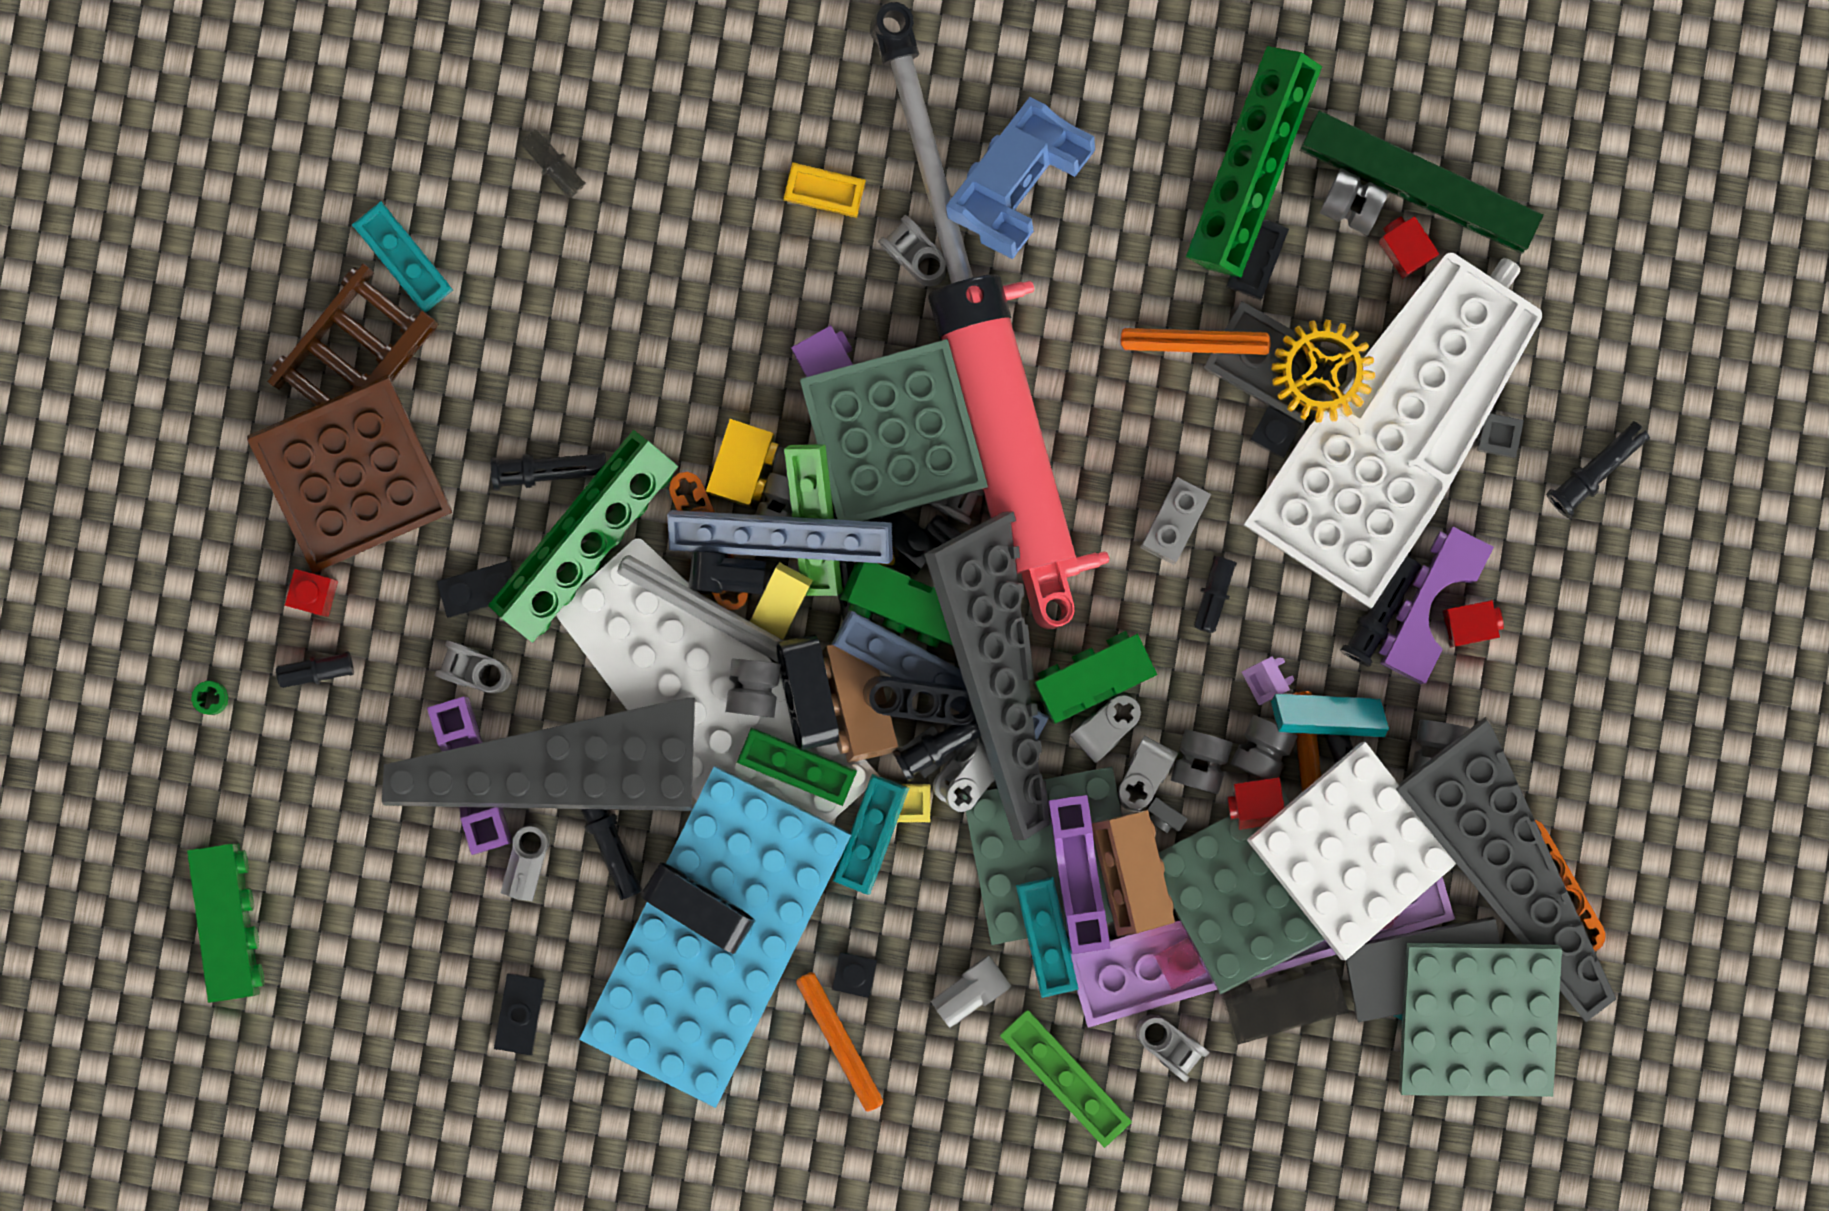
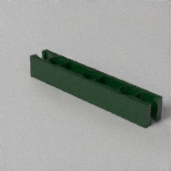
(1421, 182)

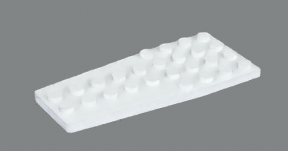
(1373, 480)
(664, 654)

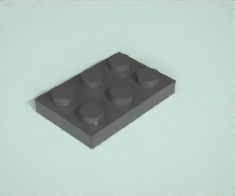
(1253, 372)

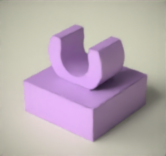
(1266, 679)

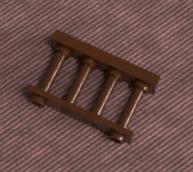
(390, 358)

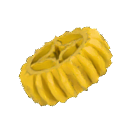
(1333, 387)

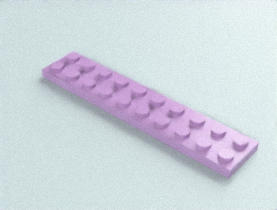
(1130, 980)

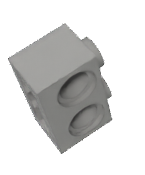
(1175, 521)

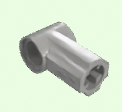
(525, 865)
(978, 986)

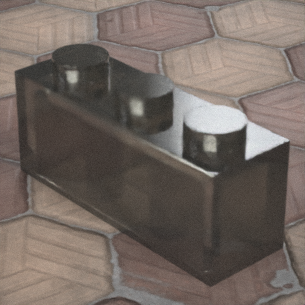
(1284, 1003)

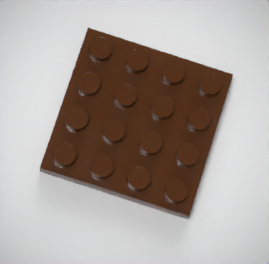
(350, 474)

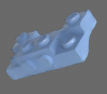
(1011, 169)

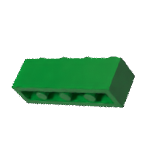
(224, 922)

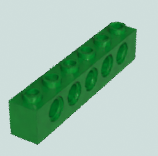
(1254, 161)
(564, 539)

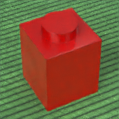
(1407, 246)
(311, 593)
(1473, 623)
(1255, 802)

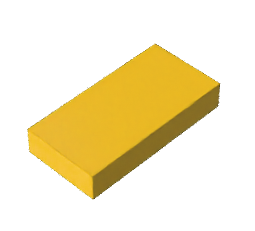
(824, 190)

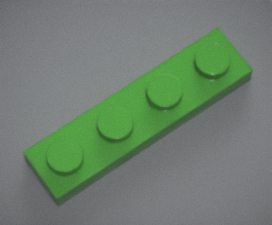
(812, 499)
(1065, 1078)

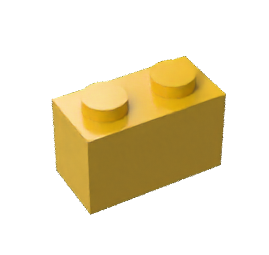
(742, 463)

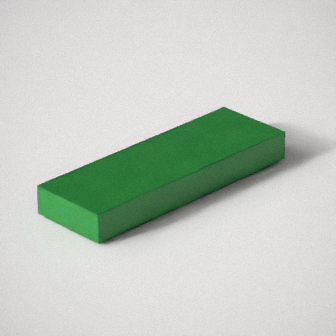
(796, 767)

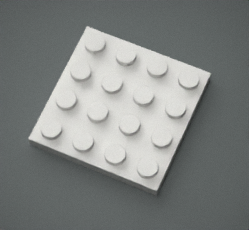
(1351, 851)

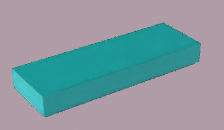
(402, 257)
(1329, 715)
(871, 834)
(1047, 937)

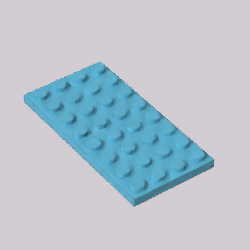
(679, 999)

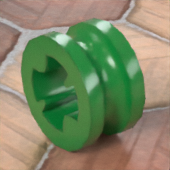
(205, 687)

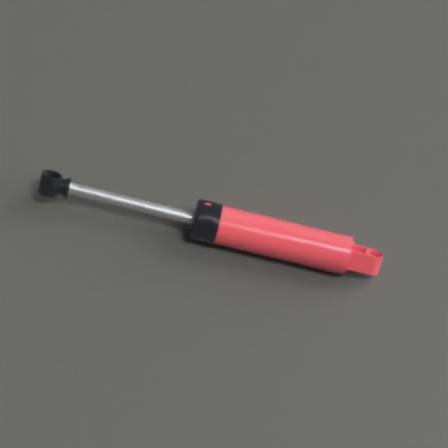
(988, 365)

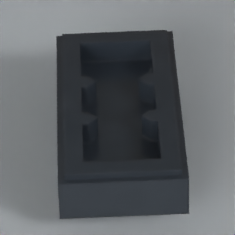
(1261, 261)
(519, 1014)

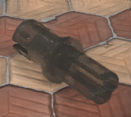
(552, 163)

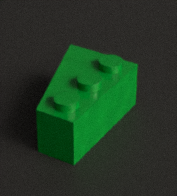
(897, 600)
(1094, 677)

